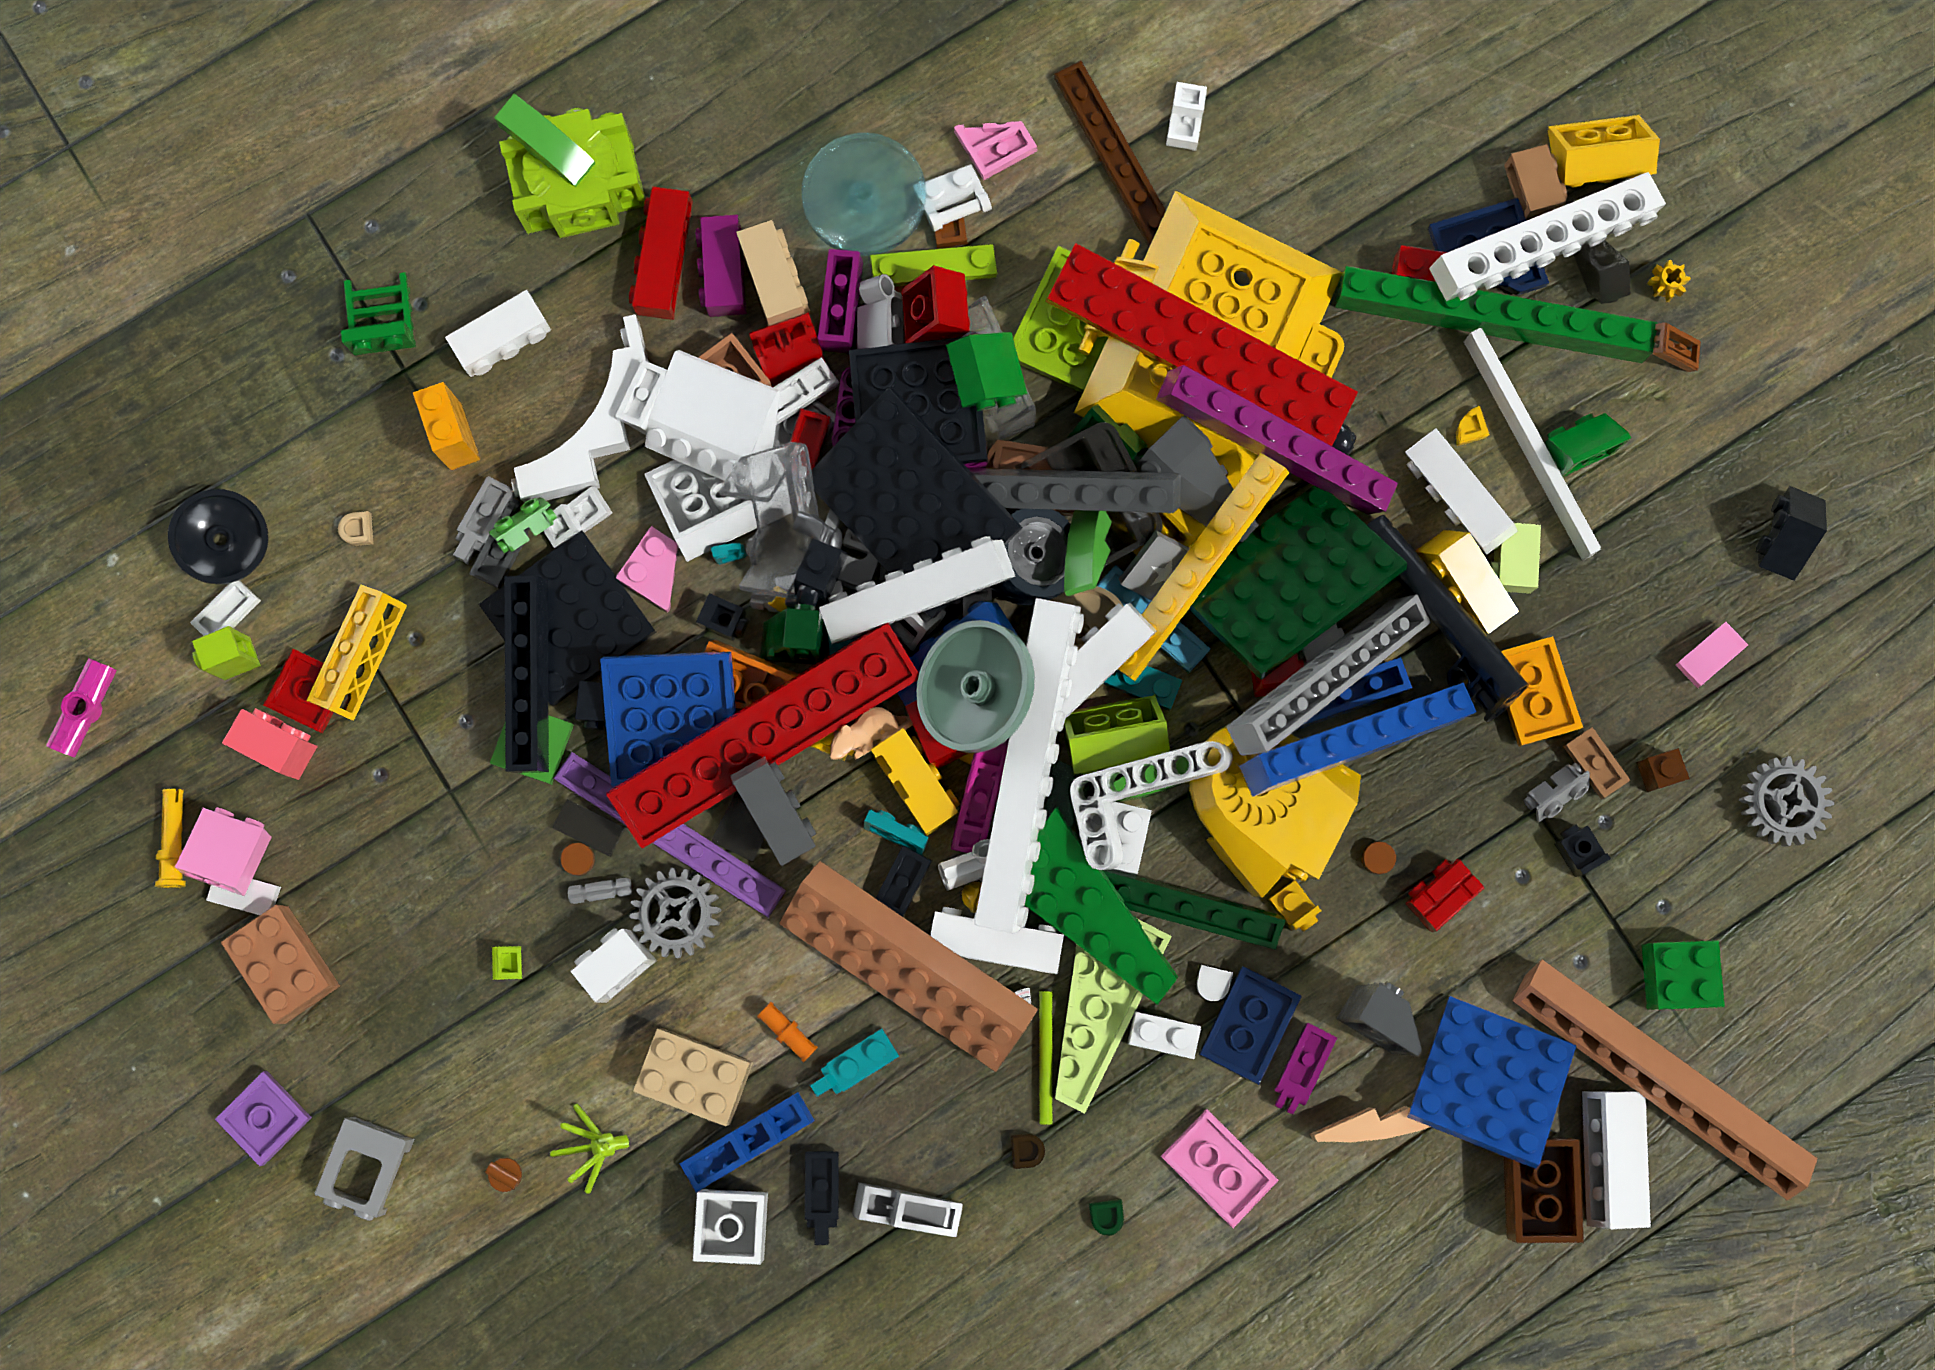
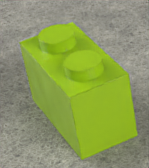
(225, 653)

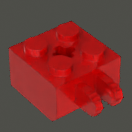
(936, 306)

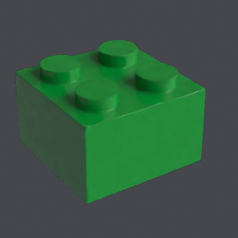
(1682, 975)

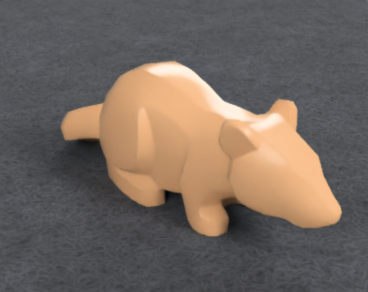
(867, 732)

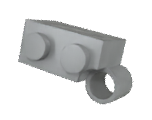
(882, 316)

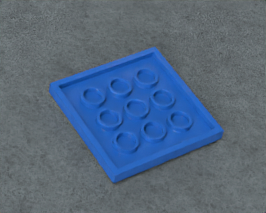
(661, 705)
(1492, 1082)

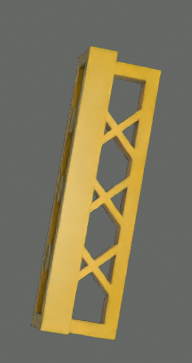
(353, 649)

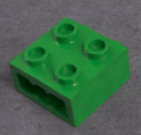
(987, 370)

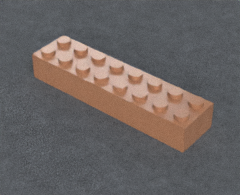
(907, 966)

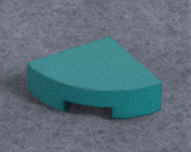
(728, 552)

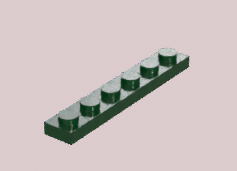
(1198, 910)

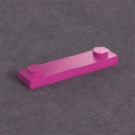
(979, 798)

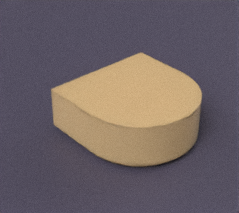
(356, 528)

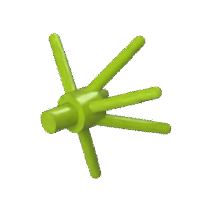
(601, 1146)

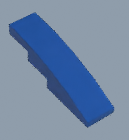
(747, 1142)

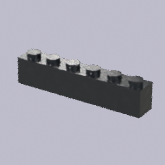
(526, 675)

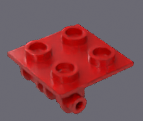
(786, 347)

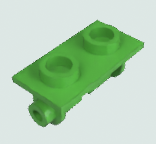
(512, 528)

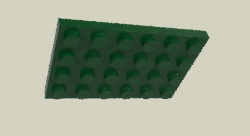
(1294, 580)

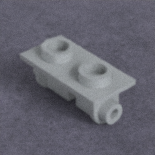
(1568, 785)

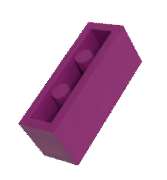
(721, 266)
(840, 301)

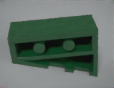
(794, 636)

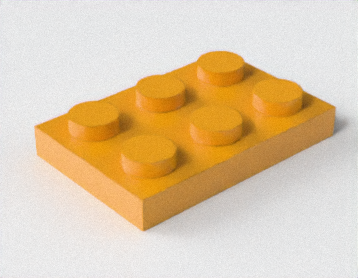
(1547, 703)

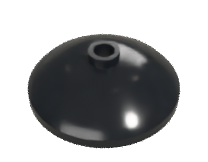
(214, 514)

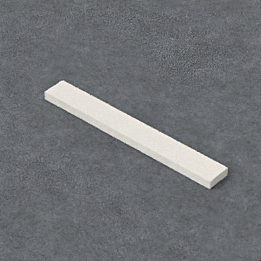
(1532, 444)

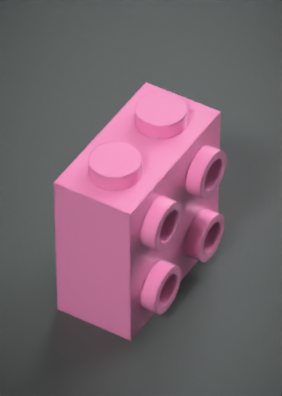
(224, 850)

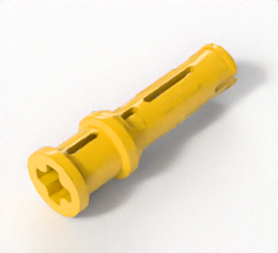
(171, 840)

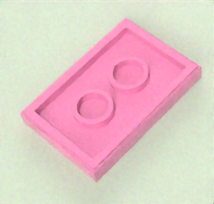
(1219, 1168)

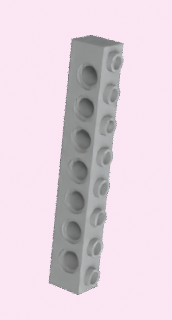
(1327, 675)

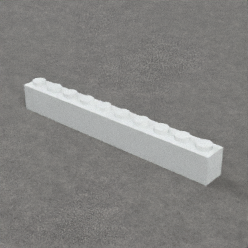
(1027, 770)

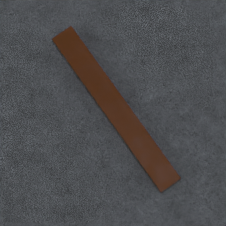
(1111, 149)

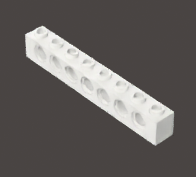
(1618, 206)

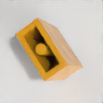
(446, 426)

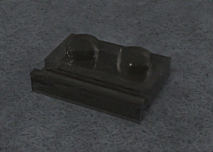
(739, 830)

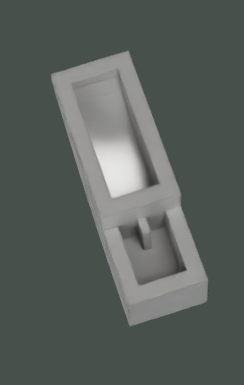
(907, 1210)

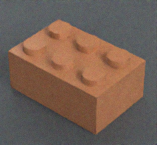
(280, 964)

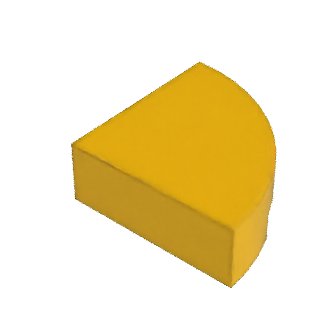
(1471, 427)

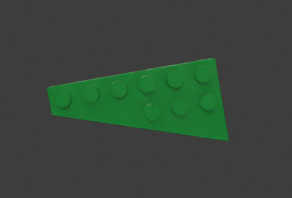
(1092, 912)

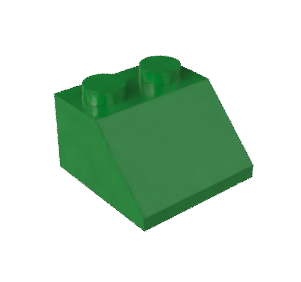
(1585, 443)

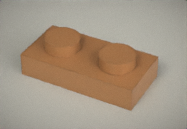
(1594, 756)

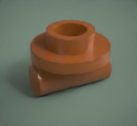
(504, 1174)

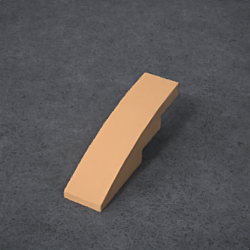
(1368, 1126)

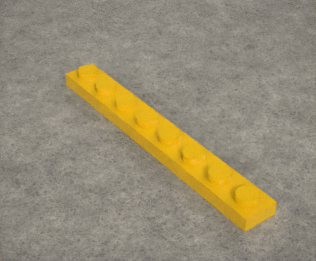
(1206, 557)

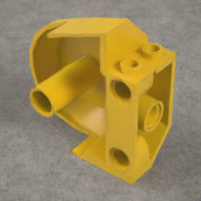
(1278, 831)

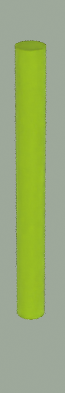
(1045, 1058)

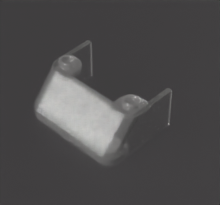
(780, 488)

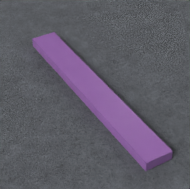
(681, 842)

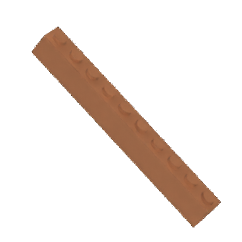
(1666, 1080)

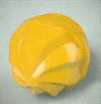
(971, 895)

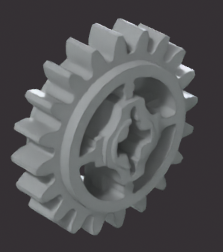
(1779, 812)
(685, 924)

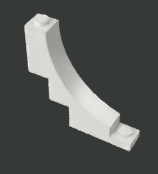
(572, 465)

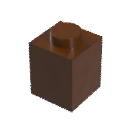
(1662, 770)

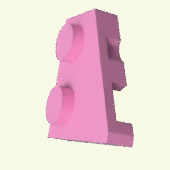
(995, 145)
(652, 568)

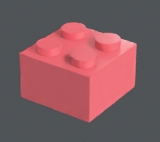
(276, 747)

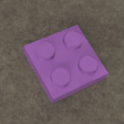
(263, 1118)

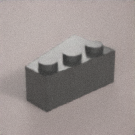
(774, 810)

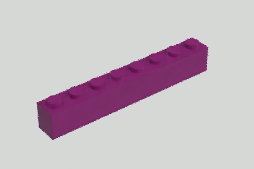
(1277, 439)

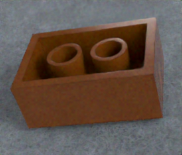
(1545, 1201)

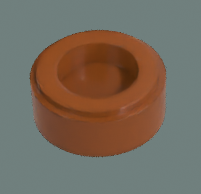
(1378, 858)
(577, 859)

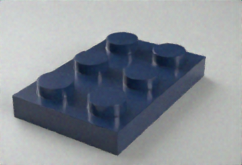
(1250, 1025)

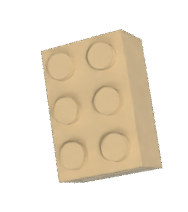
(773, 272)
(693, 1077)

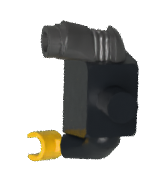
(819, 566)

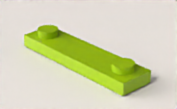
(904, 267)

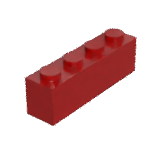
(662, 253)

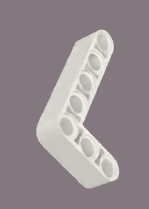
(1135, 784)

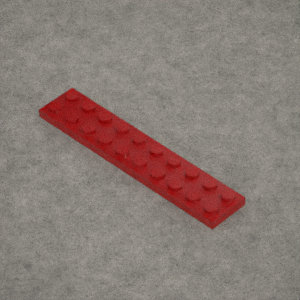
(1189, 336)
(771, 727)

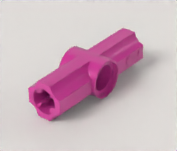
(71, 726)

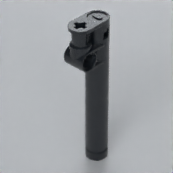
(1482, 666)

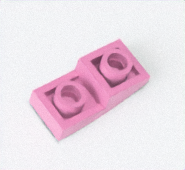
(1711, 655)

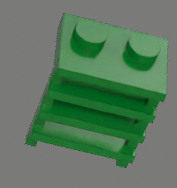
(378, 336)

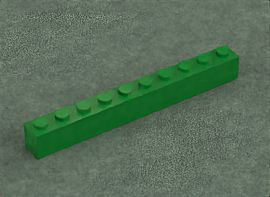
(1497, 315)

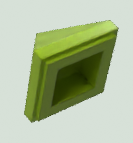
(506, 962)

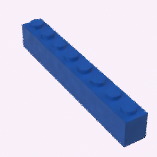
(1356, 739)

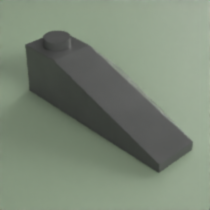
(1203, 480)

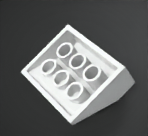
(710, 416)
(697, 510)

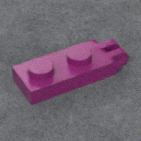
(1304, 1067)

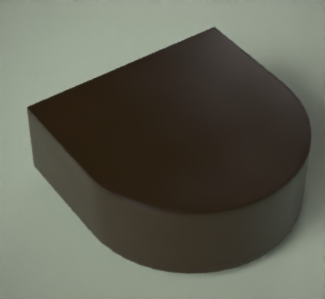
(1027, 1150)

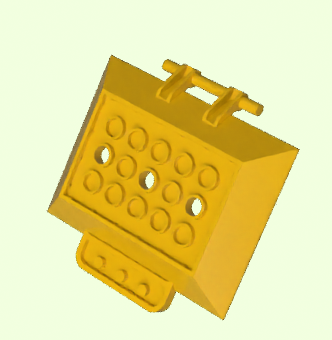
(1196, 261)

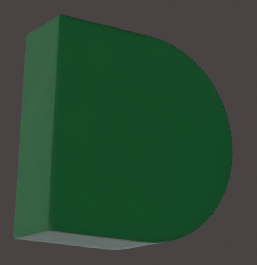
(1107, 1216)

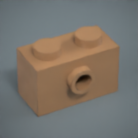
(1535, 181)

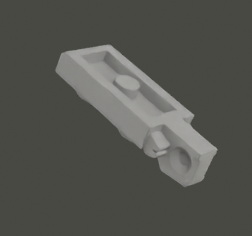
(481, 517)

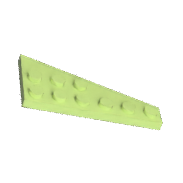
(1095, 1023)

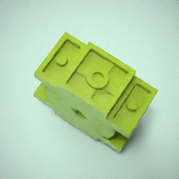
(610, 187)

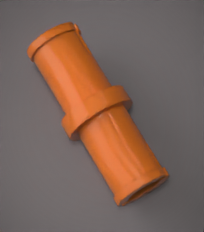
(787, 1031)

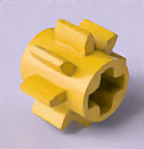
(1672, 272)

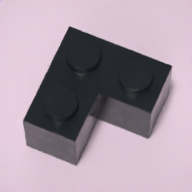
(1795, 534)

